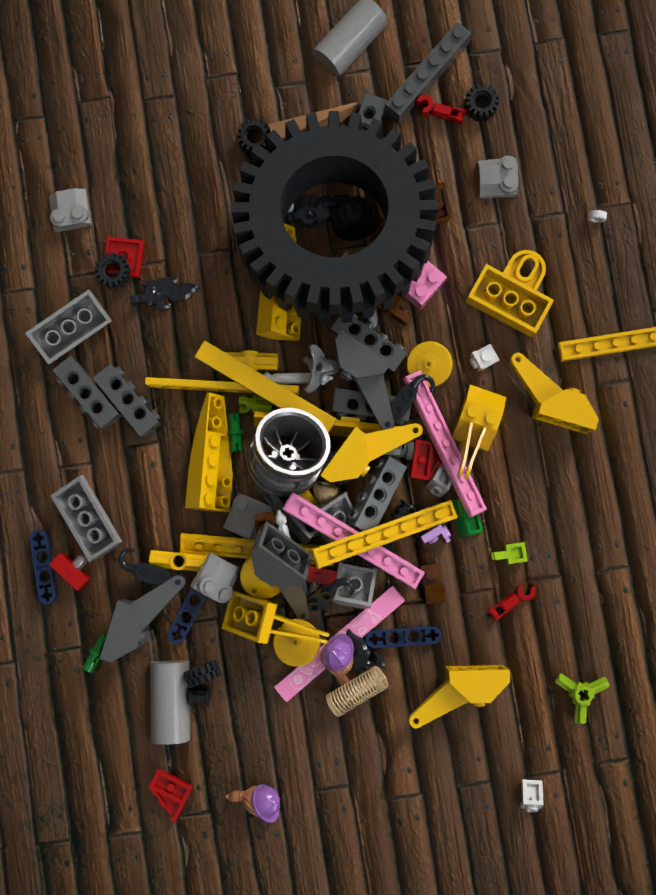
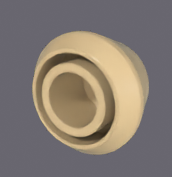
(324, 491)

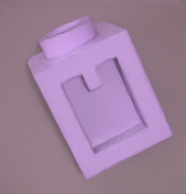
(432, 535)

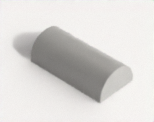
(351, 36)
(68, 326)
(86, 518)
(169, 702)

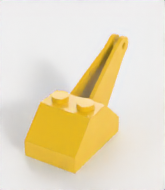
(553, 405)
(477, 423)
(362, 448)
(255, 617)
(463, 684)

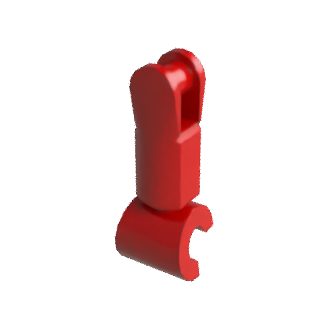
(440, 110)
(511, 602)

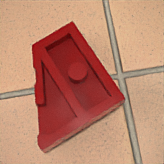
(424, 460)
(170, 791)

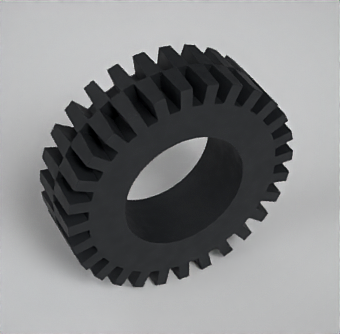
(329, 156)

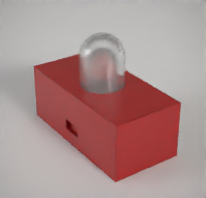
(72, 570)
(319, 576)

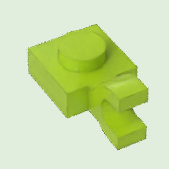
(256, 404)
(513, 553)

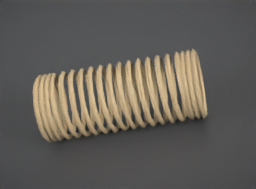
(376, 678)

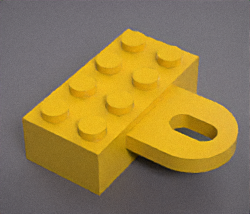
(511, 296)

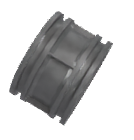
(277, 472)

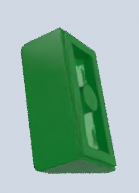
(466, 525)

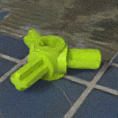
(588, 689)

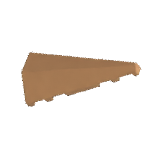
(322, 116)

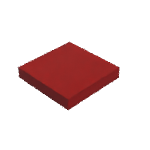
(130, 249)

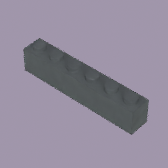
(427, 72)

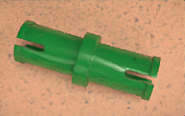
(234, 432)
(95, 653)

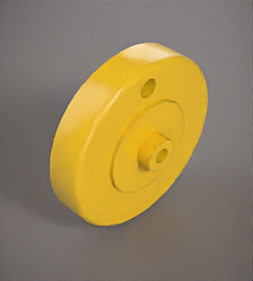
(432, 360)
(253, 585)
(295, 650)

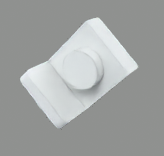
(483, 358)
(532, 795)

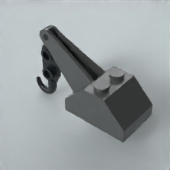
(367, 369)
(286, 565)
(132, 618)

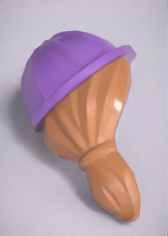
(338, 657)
(259, 801)

